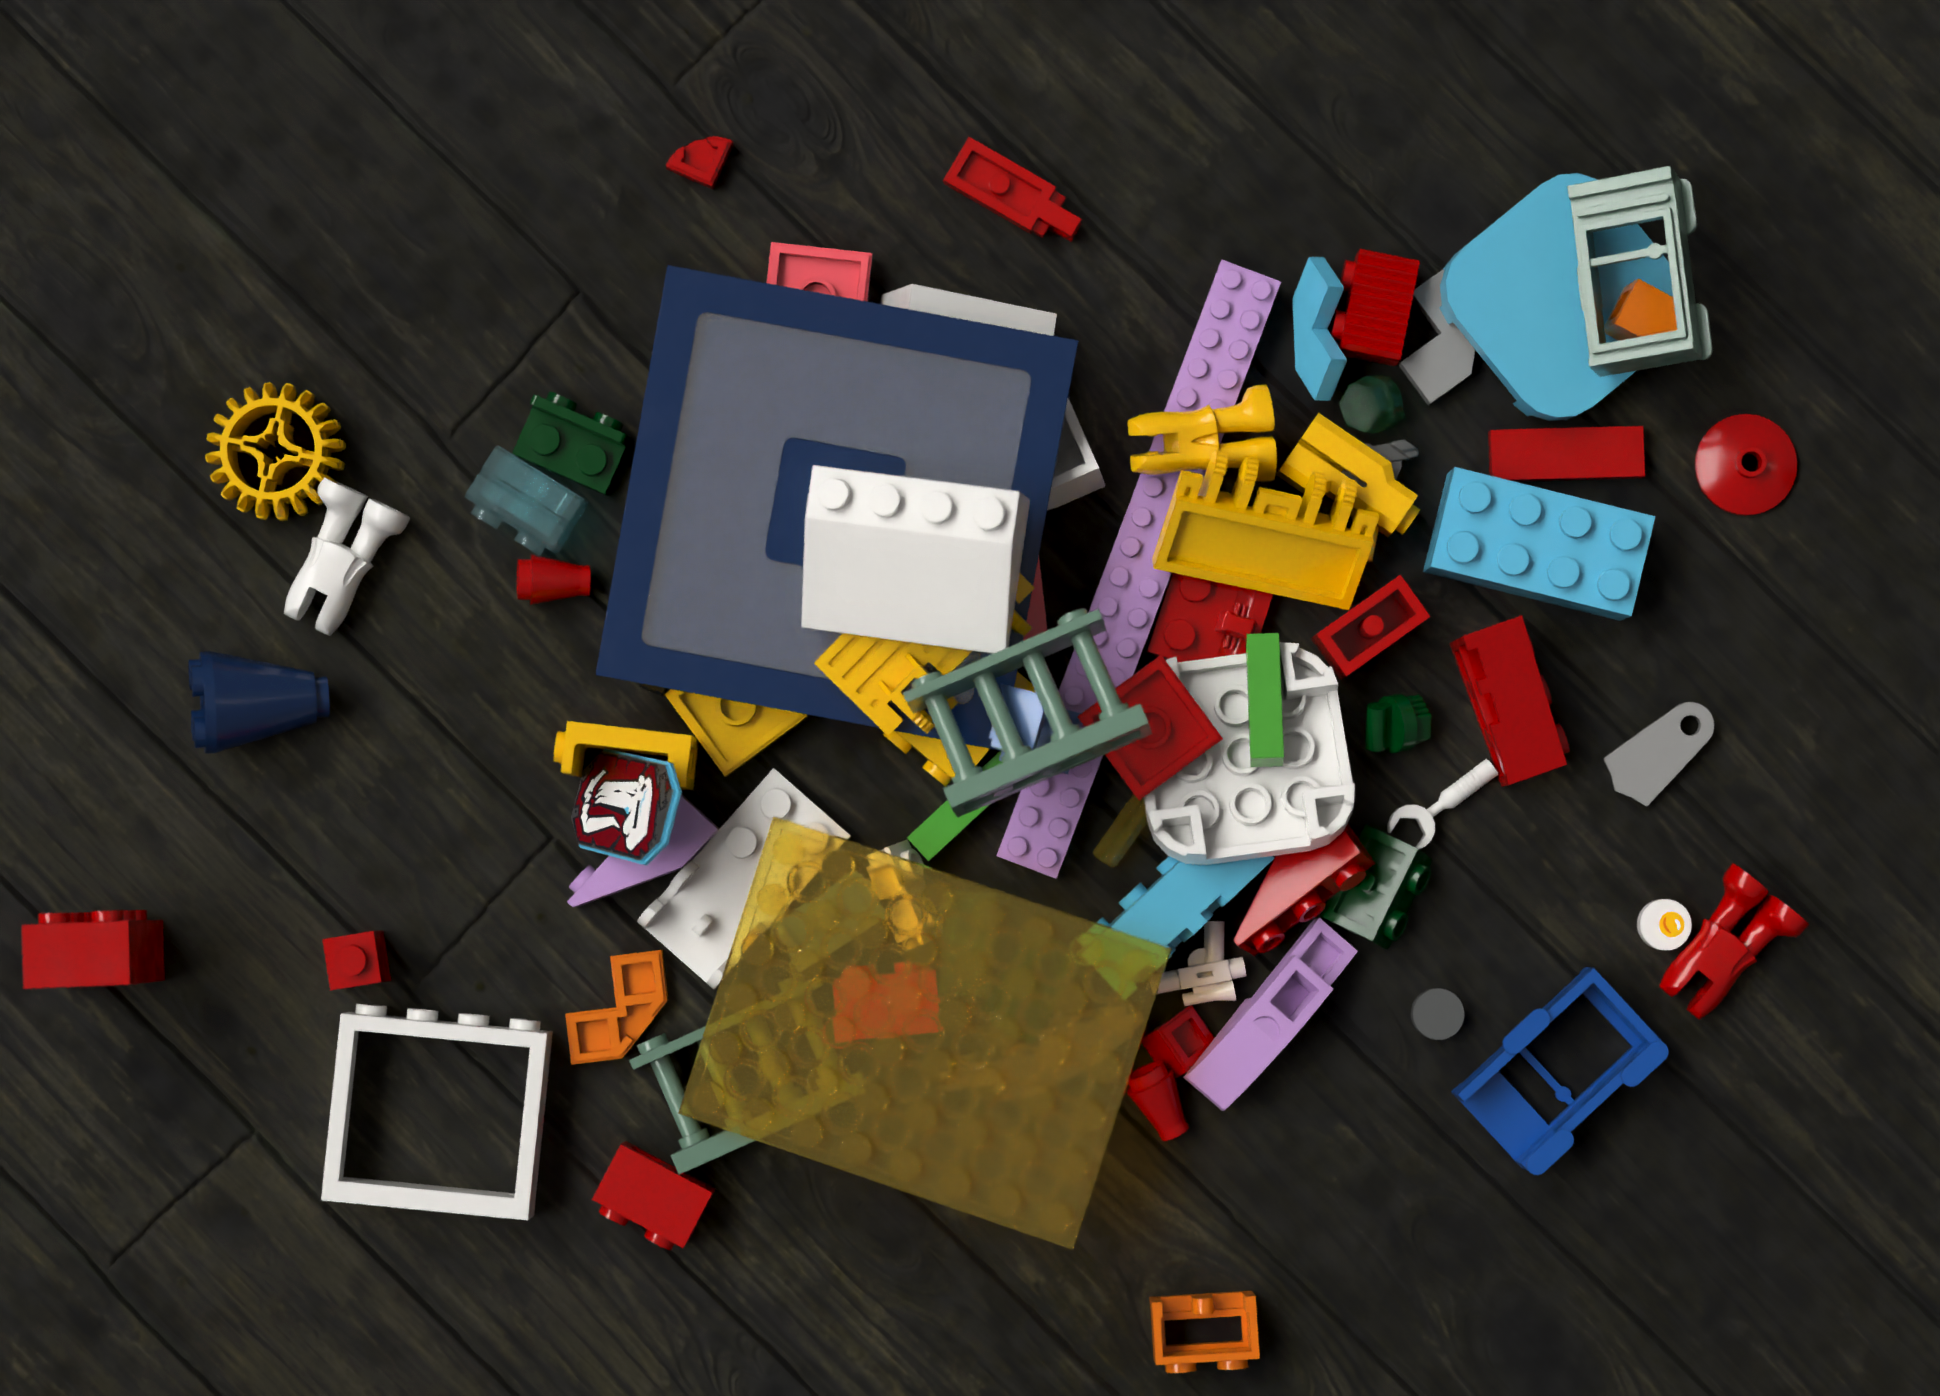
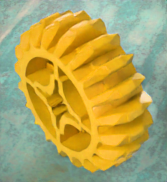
(278, 429)

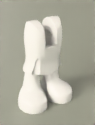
(334, 566)

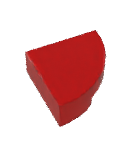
(701, 160)

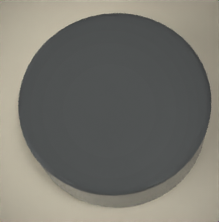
(1437, 1013)

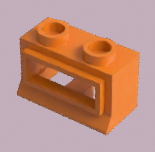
(1227, 1354)

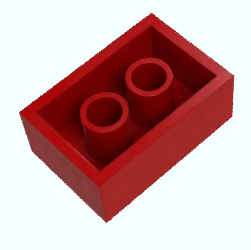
(92, 949)

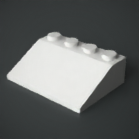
(912, 559)

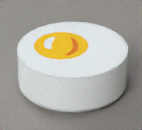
(1664, 924)

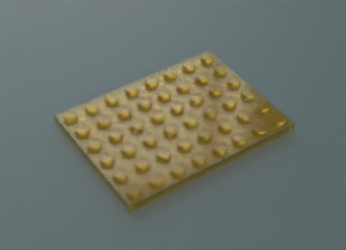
(924, 1031)

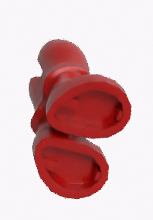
(1721, 953)

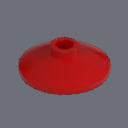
(1721, 469)

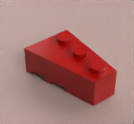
(1510, 701)

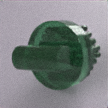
(1372, 404)

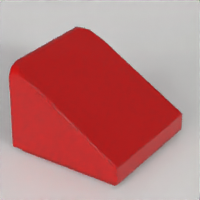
(1179, 1041)

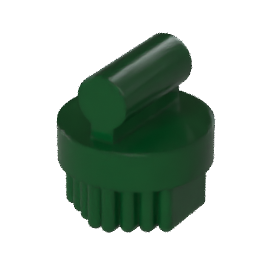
(1397, 723)

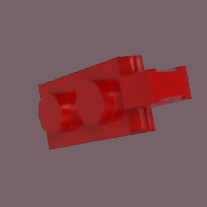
(1010, 191)

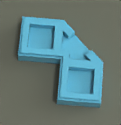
(1316, 352)

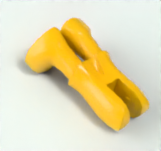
(1194, 436)

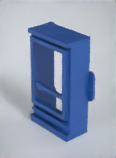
(1513, 1120)

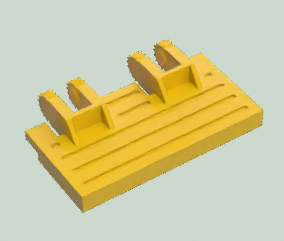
(1269, 547)
(879, 669)

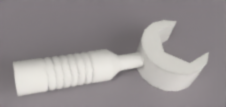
(1448, 799)

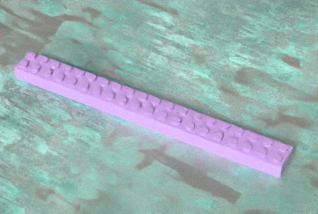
(1130, 585)

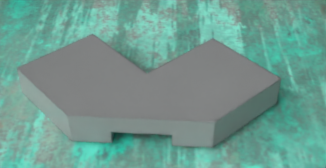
(1445, 358)

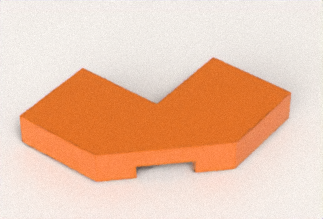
(613, 1031)

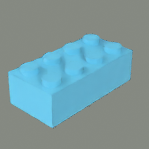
(1539, 544)

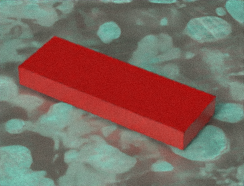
(1567, 453)

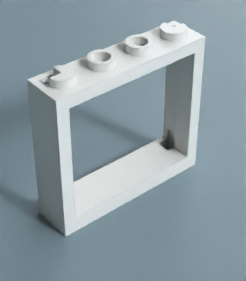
(430, 1197)

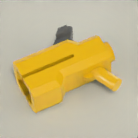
(1375, 468)

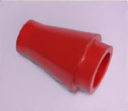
(549, 579)
(1157, 1097)

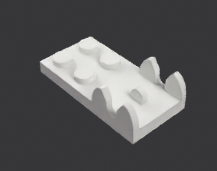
(708, 895)

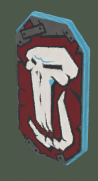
(626, 806)

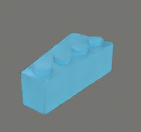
(1182, 898)

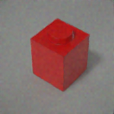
(356, 959)

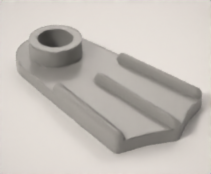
(1658, 753)

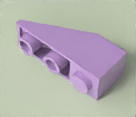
(688, 837)

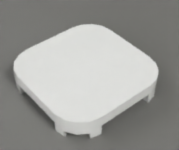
(1238, 812)

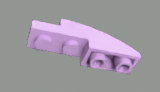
(1271, 1015)

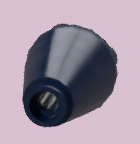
(250, 700)

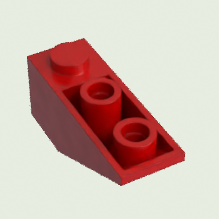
(1299, 887)

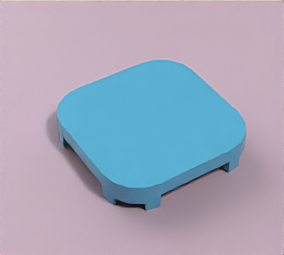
(1521, 302)

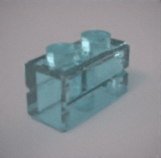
(526, 501)

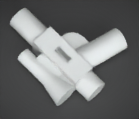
(1206, 971)

